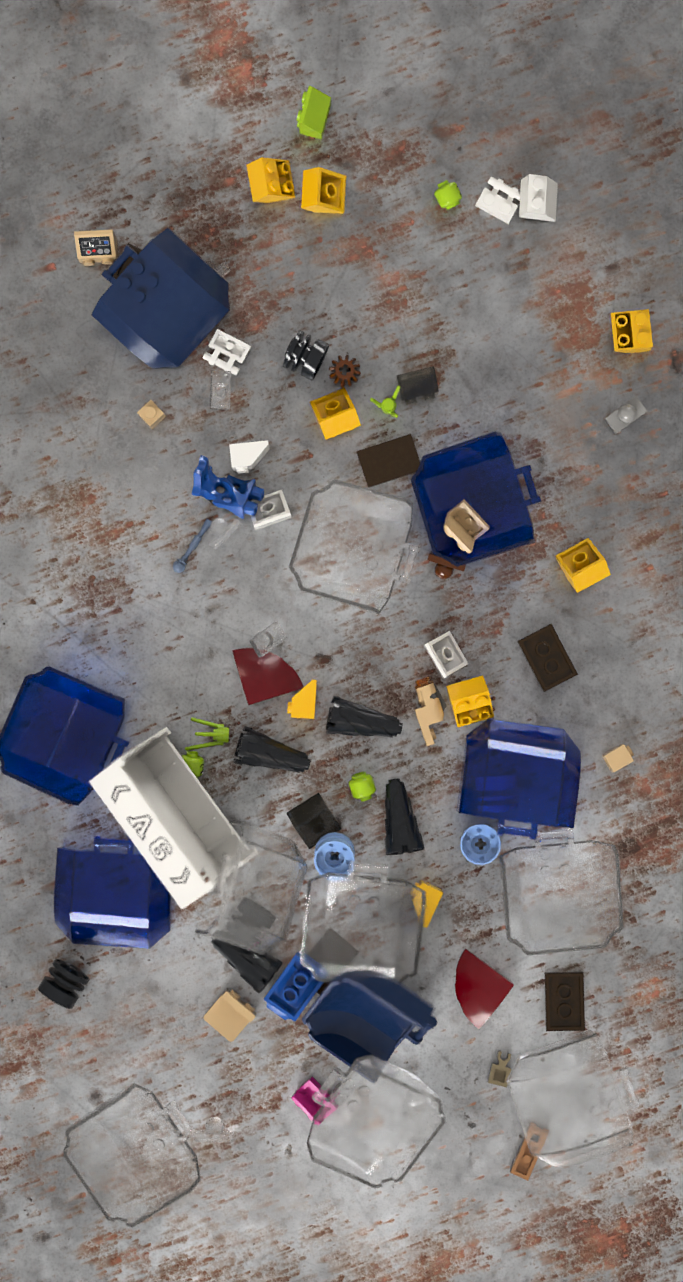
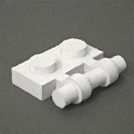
(497, 205)
(230, 347)

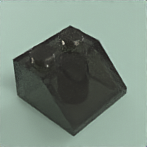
(417, 385)
(313, 820)

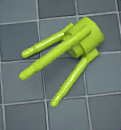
(388, 405)
(220, 734)

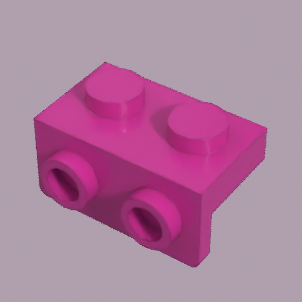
(303, 1097)

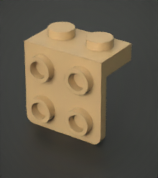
(464, 526)
(230, 1014)

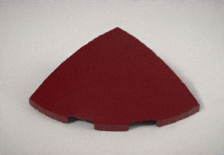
(265, 676)
(479, 988)

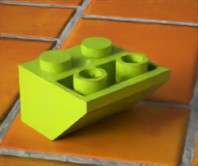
(313, 113)

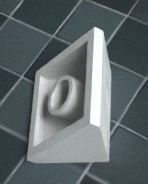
(271, 510)
(446, 654)

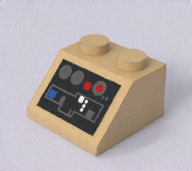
(96, 246)

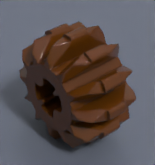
(349, 375)

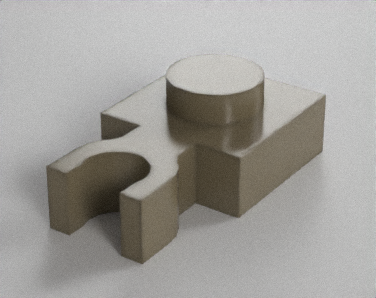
(499, 1072)

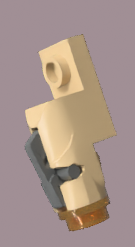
(431, 708)

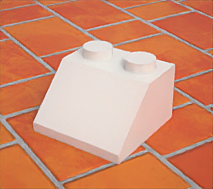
(538, 198)
(247, 455)

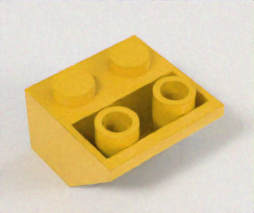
(270, 180)
(631, 331)
(470, 701)

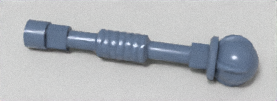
(179, 566)

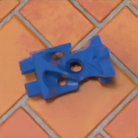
(235, 500)

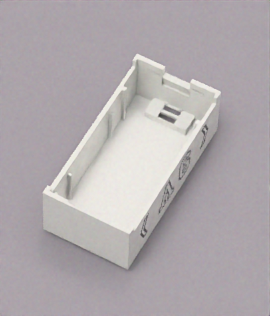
(168, 817)

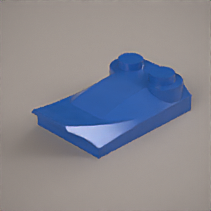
(292, 990)

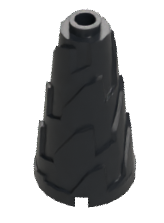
(356, 720)
(260, 750)
(400, 822)
(253, 968)

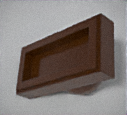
(443, 568)

